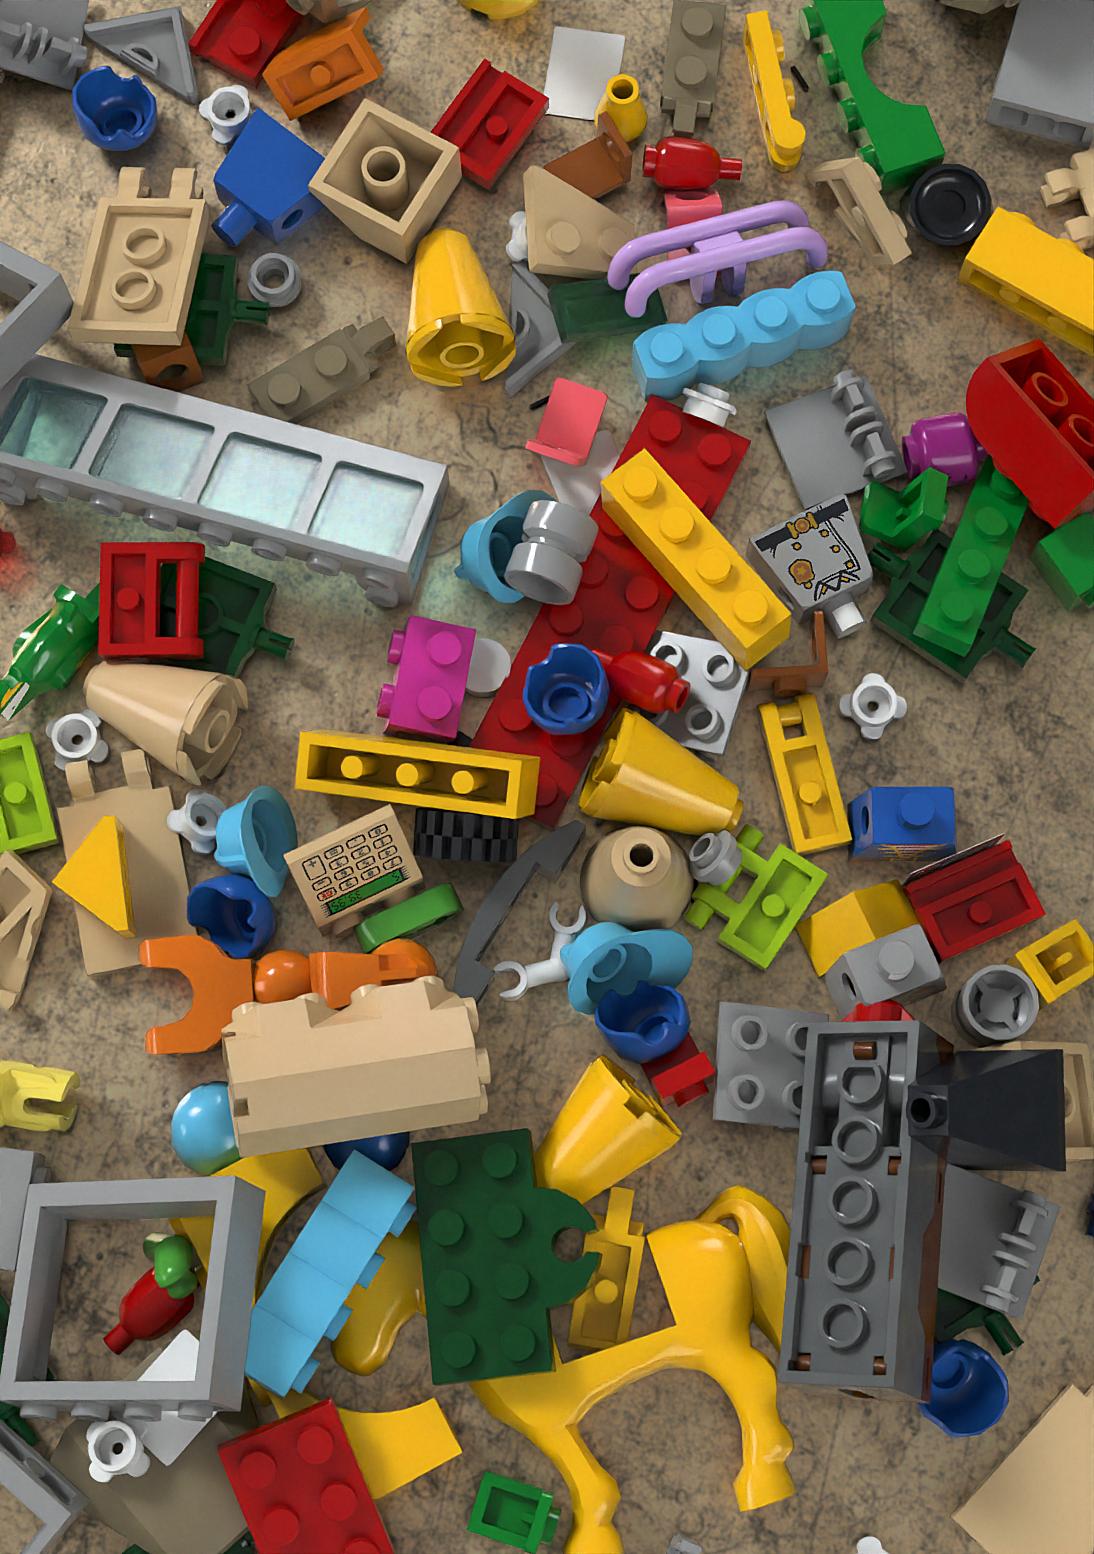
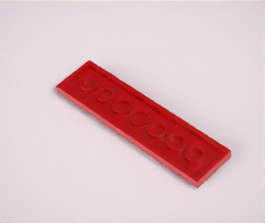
(615, 603)

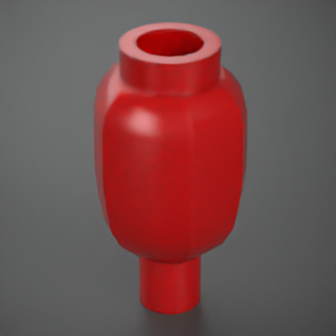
(687, 164)
(645, 681)
(147, 1313)

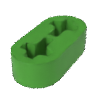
(410, 917)

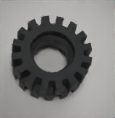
(464, 836)

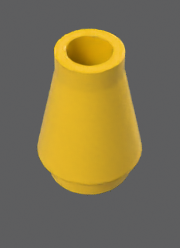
(624, 106)

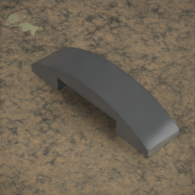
(546, 858)

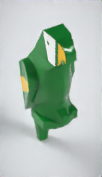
(51, 649)

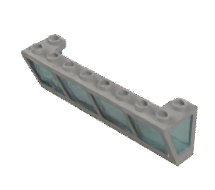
(220, 474)

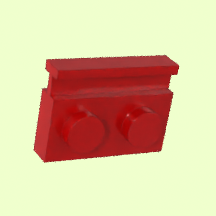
(244, 36)
(490, 122)
(974, 901)

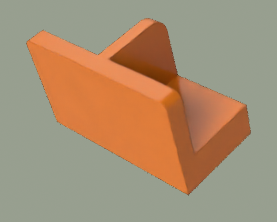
(323, 66)

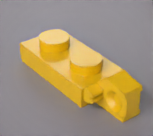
(605, 1310)

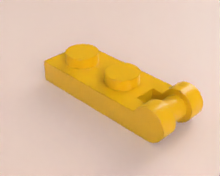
(773, 94)
(804, 776)

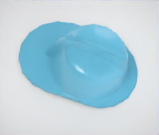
(489, 545)
(255, 838)
(617, 958)

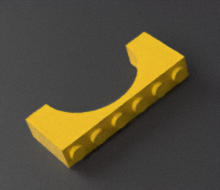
(387, 1444)

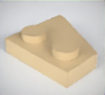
(863, 210)
(569, 229)
(22, 913)

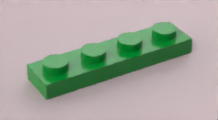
(972, 561)

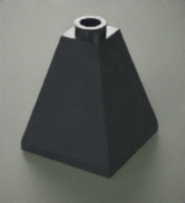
(993, 1110)

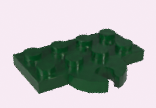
(493, 1256)

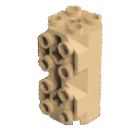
(374, 1069)

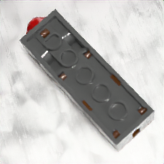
(864, 1214)

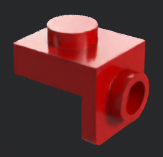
(680, 1075)

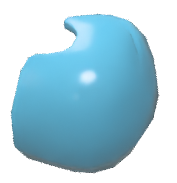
(204, 1129)

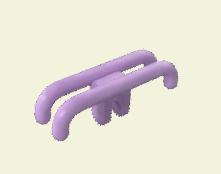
(714, 247)

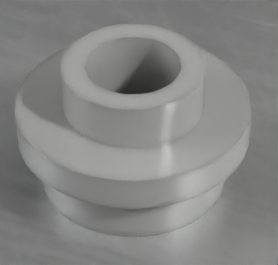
(274, 265)
(714, 858)

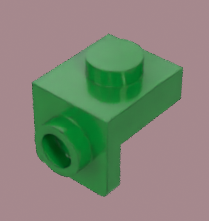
(908, 514)
(514, 1513)

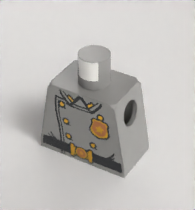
(816, 564)
(889, 968)

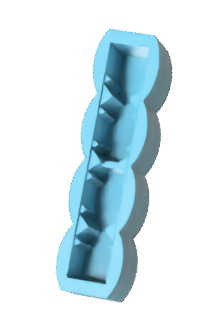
(754, 334)
(320, 1272)

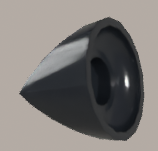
(948, 204)

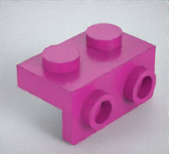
(427, 678)

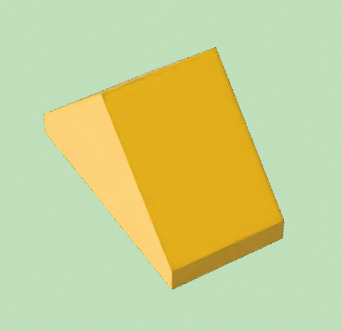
(100, 877)
(854, 922)
(1057, 962)

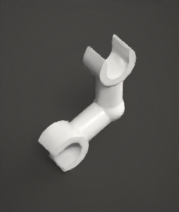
(547, 970)

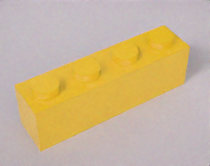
(1034, 277)
(695, 559)
(417, 773)

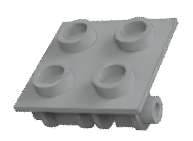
(43, 39)
(835, 440)
(713, 697)
(761, 1064)
(992, 1240)

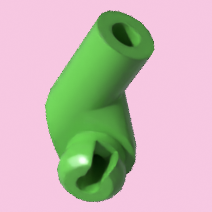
(172, 1262)

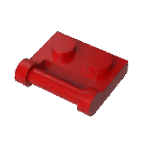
(132, 600)

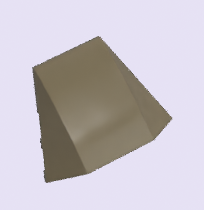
(171, 1506)

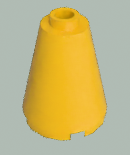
(455, 314)
(656, 782)
(602, 1133)

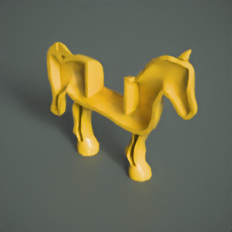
(714, 1292)

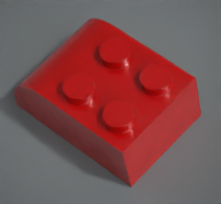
(1036, 429)

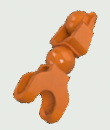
(279, 976)

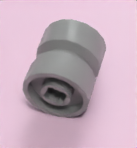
(553, 546)
(994, 1006)

